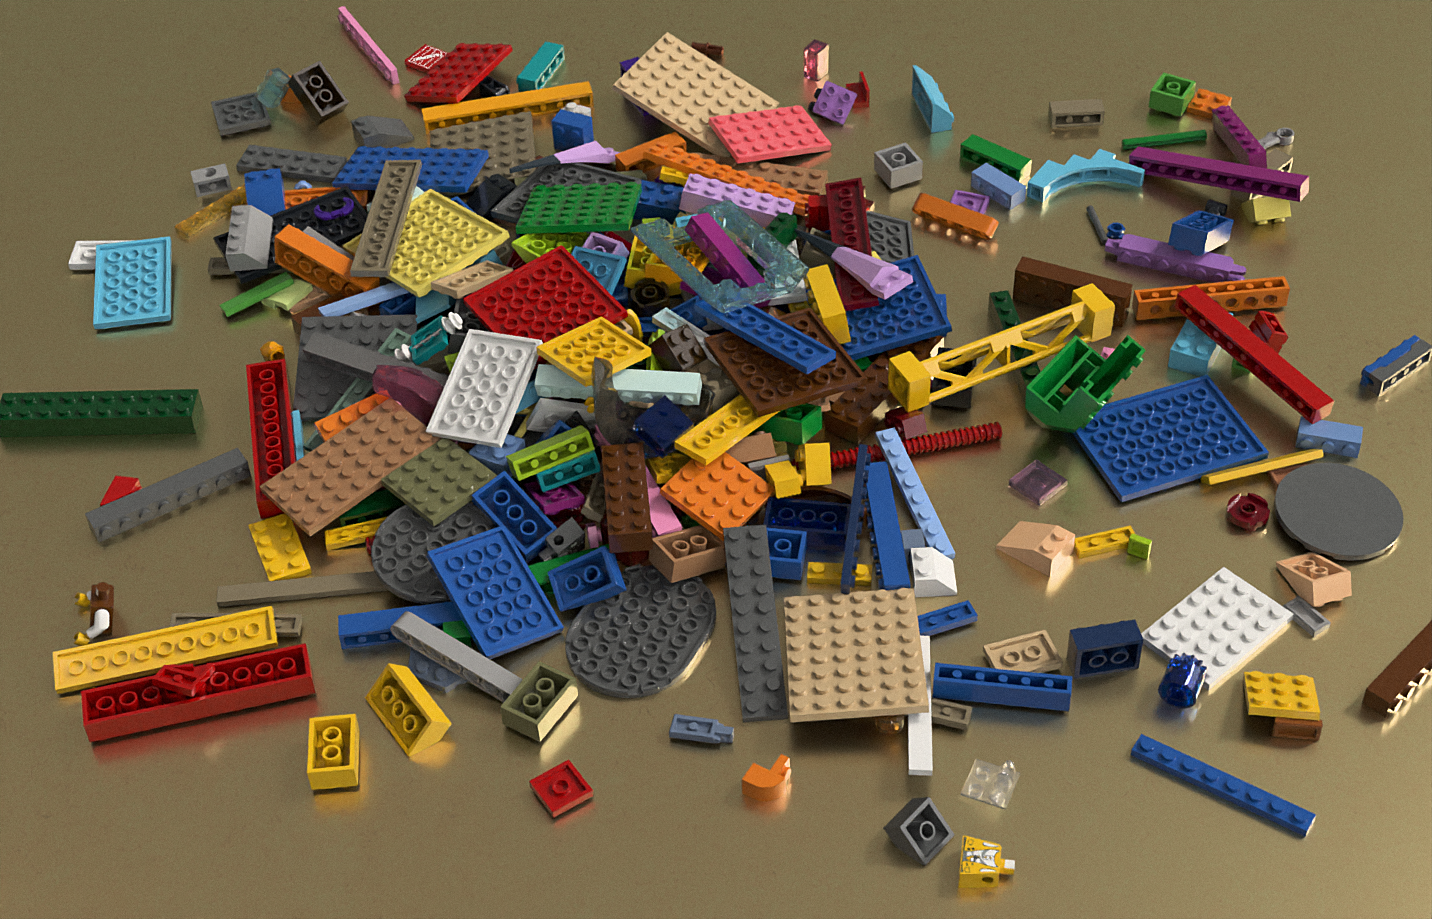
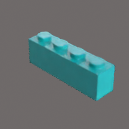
(541, 67)

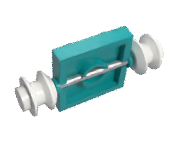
(429, 339)

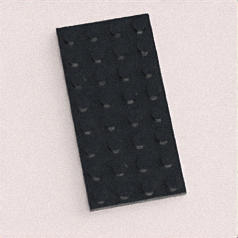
(337, 230)

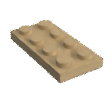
(470, 279)

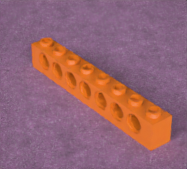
(1229, 295)

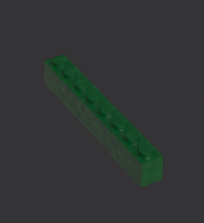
(1004, 317)

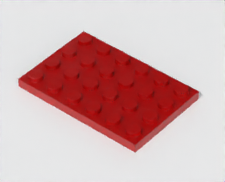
(458, 73)

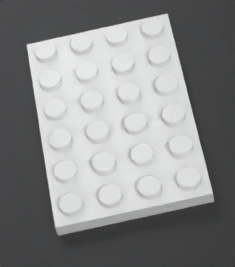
(484, 388)
(1218, 624)

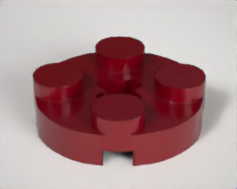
(1248, 520)

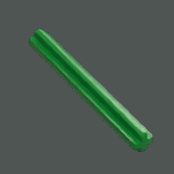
(1164, 139)

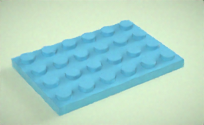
(132, 283)

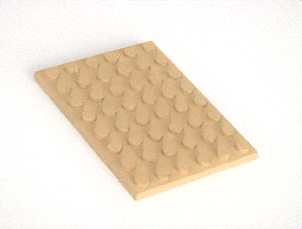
(688, 89)
(854, 655)

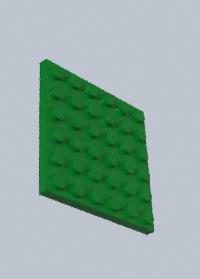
(580, 208)

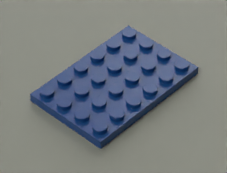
(494, 592)

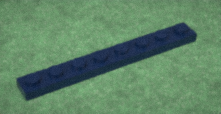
(854, 526)

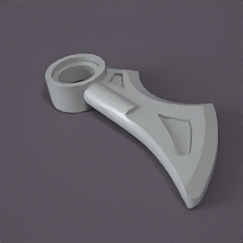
(1276, 138)

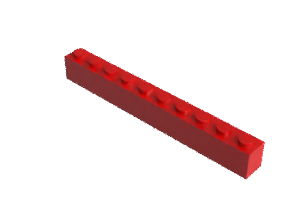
(1254, 354)

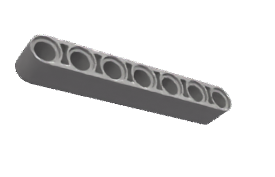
(455, 656)

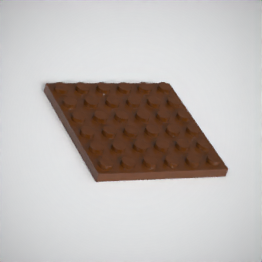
(773, 384)

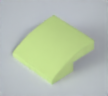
(289, 296)

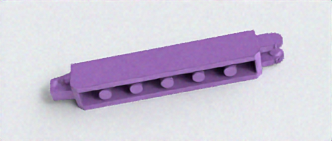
(1165, 258)

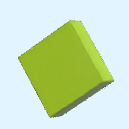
(1139, 546)

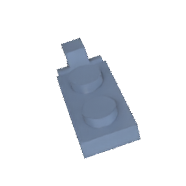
(700, 729)

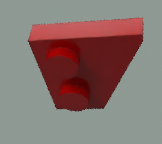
(183, 678)

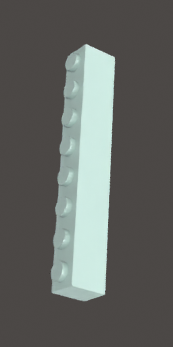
(631, 385)

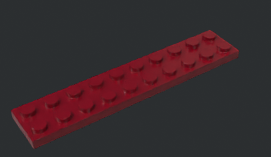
(850, 230)

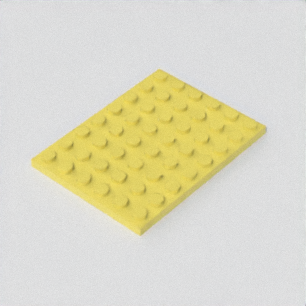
(437, 242)

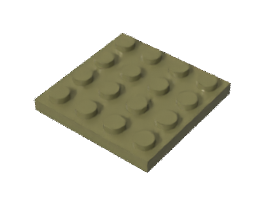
(438, 480)

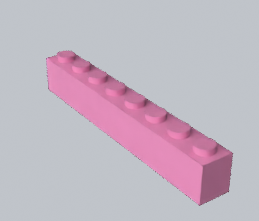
(662, 516)

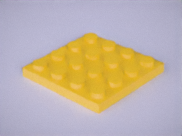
(598, 338)

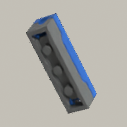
(1396, 365)

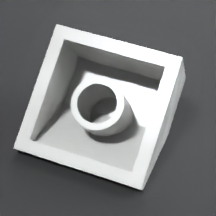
(932, 573)

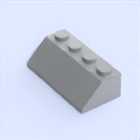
(248, 238)

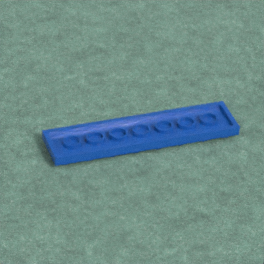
(771, 335)

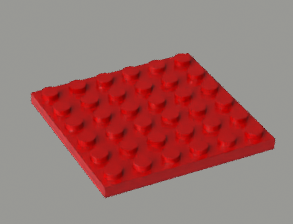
(544, 299)

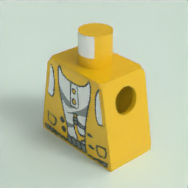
(982, 864)

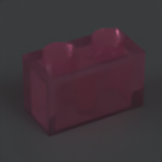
(816, 60)

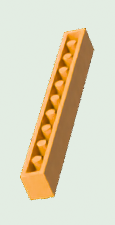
(537, 101)

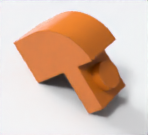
(767, 784)

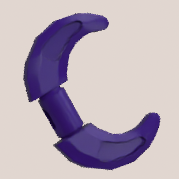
(346, 209)

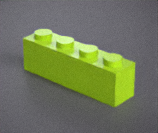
(550, 452)

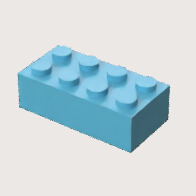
(1193, 351)

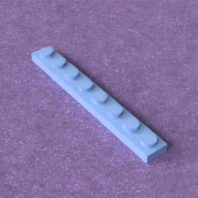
(913, 492)

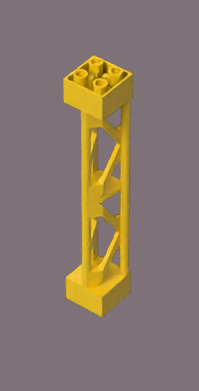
(910, 379)

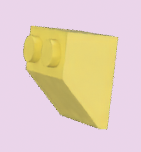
(1266, 209)

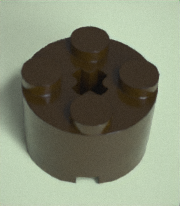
(649, 297)

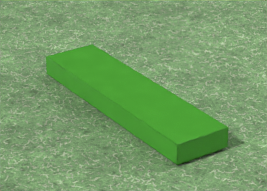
(256, 294)

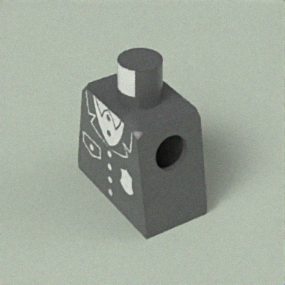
(563, 541)

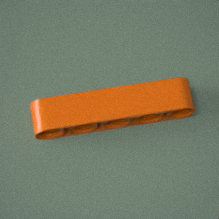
(955, 216)

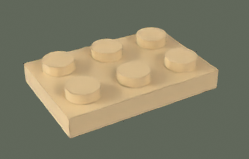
(1024, 653)

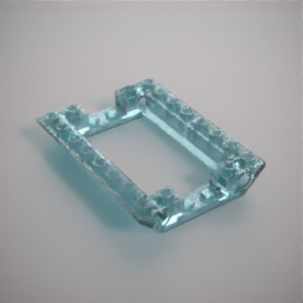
(781, 266)

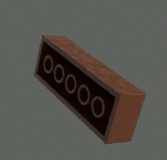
(1053, 287)
(626, 498)

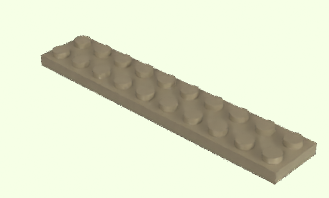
(386, 219)

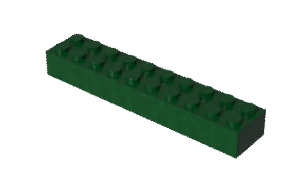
(100, 413)

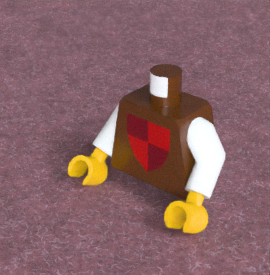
(101, 612)

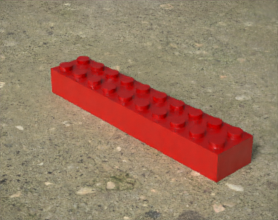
(270, 426)
(232, 687)

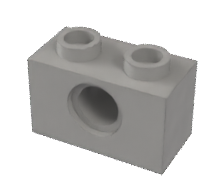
(211, 180)

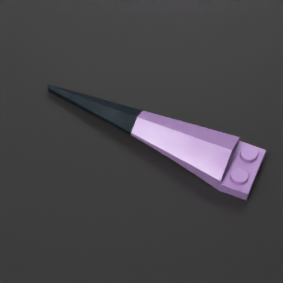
(585, 153)
(874, 274)

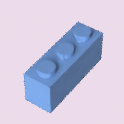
(998, 186)
(1330, 437)

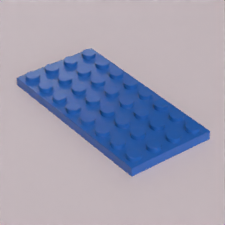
(441, 168)

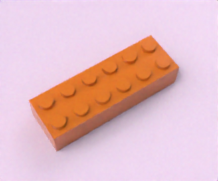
(319, 264)

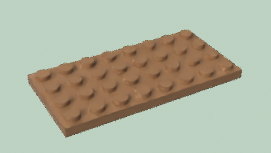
(347, 466)

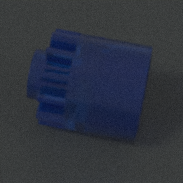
(1182, 681)

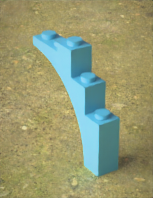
(1077, 170)

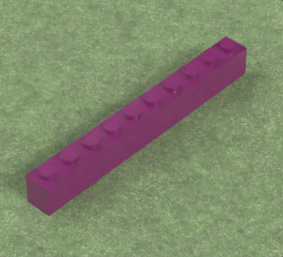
(1221, 174)

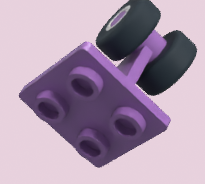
(833, 102)

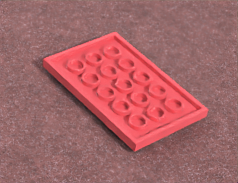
(769, 134)

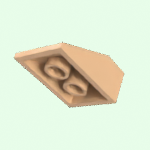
(1038, 545)
(1316, 578)

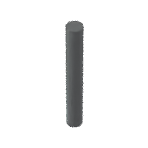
(1096, 222)

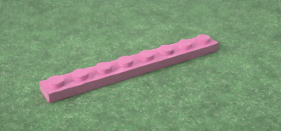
(369, 46)

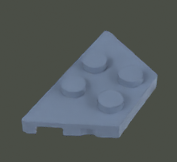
(432, 673)

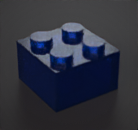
(662, 426)

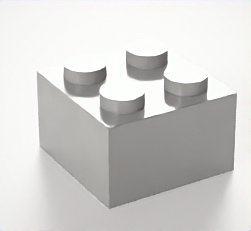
(898, 165)

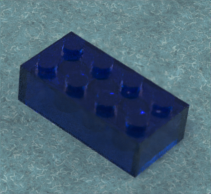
(823, 521)

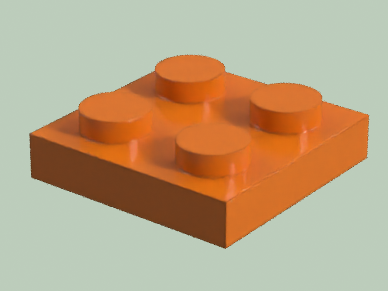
(1205, 101)

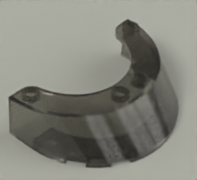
(617, 418)

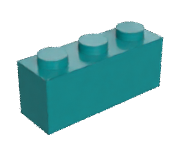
(568, 471)

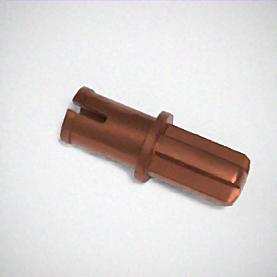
(708, 49)

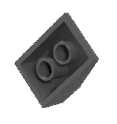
(380, 131)

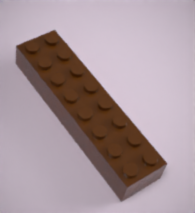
(864, 407)

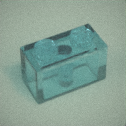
(273, 88)

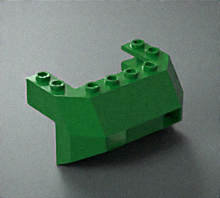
(1087, 376)

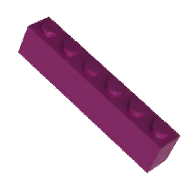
(1238, 137)
(723, 252)

